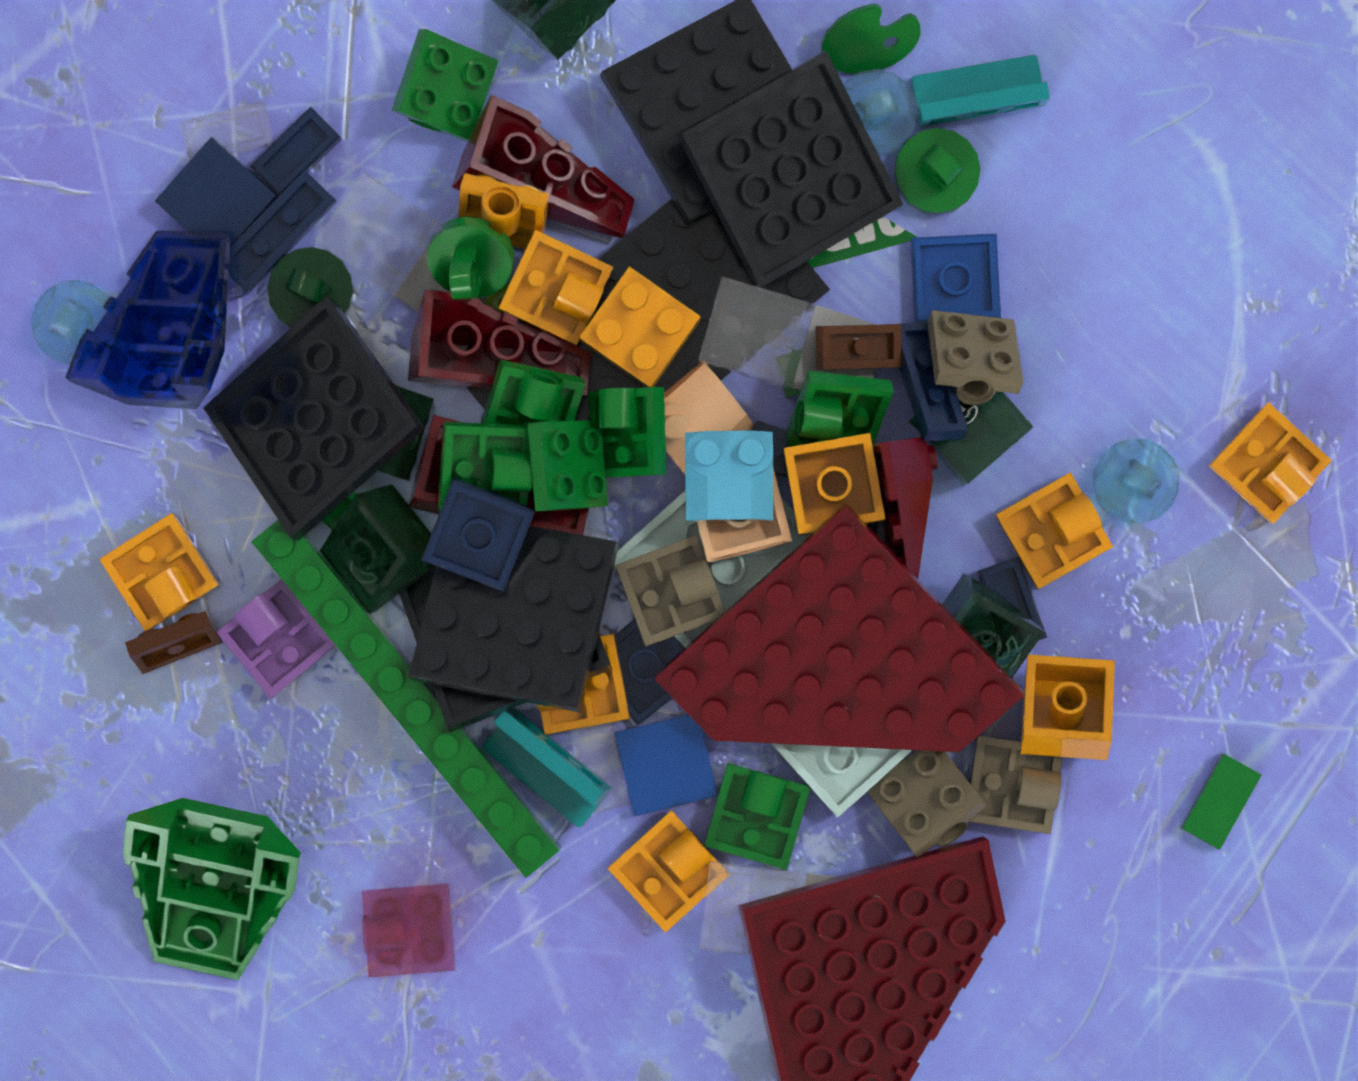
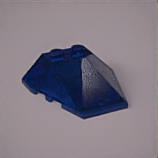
(164, 327)

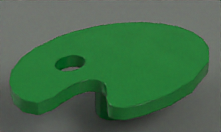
(858, 39)

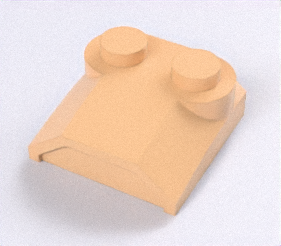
(697, 405)
(738, 537)

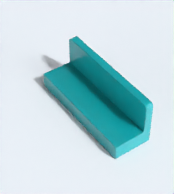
(979, 90)
(546, 767)

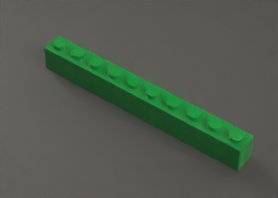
(409, 701)

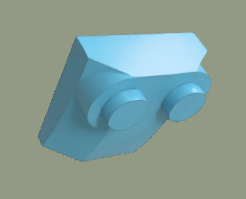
(729, 475)

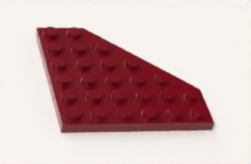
(840, 655)
(870, 961)

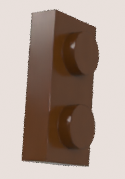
(858, 346)
(173, 642)

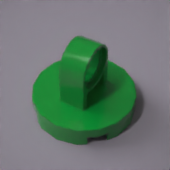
(937, 171)
(470, 258)

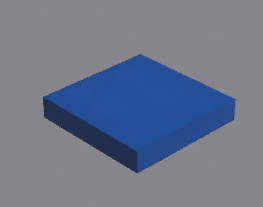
(955, 275)
(665, 764)

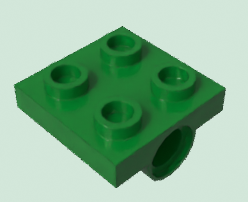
(444, 85)
(532, 395)
(838, 407)
(631, 430)
(487, 457)
(567, 465)
(757, 816)

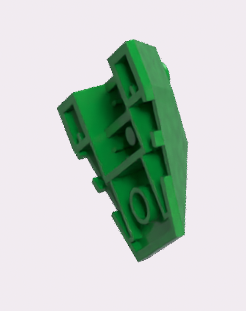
(208, 882)

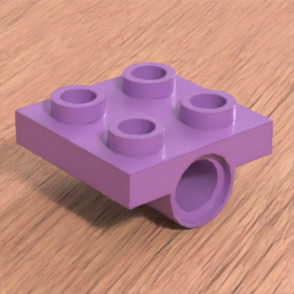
(275, 638)

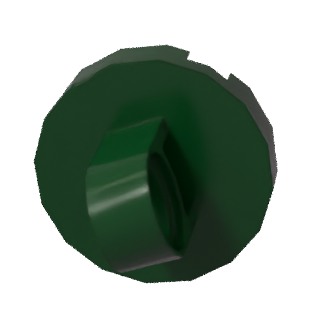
(304, 280)

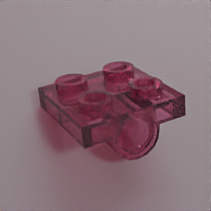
(408, 930)

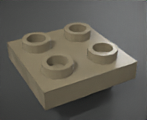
(974, 355)
(670, 590)
(1015, 786)
(927, 800)

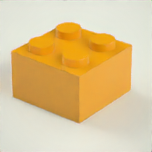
(639, 328)
(832, 474)
(1068, 707)

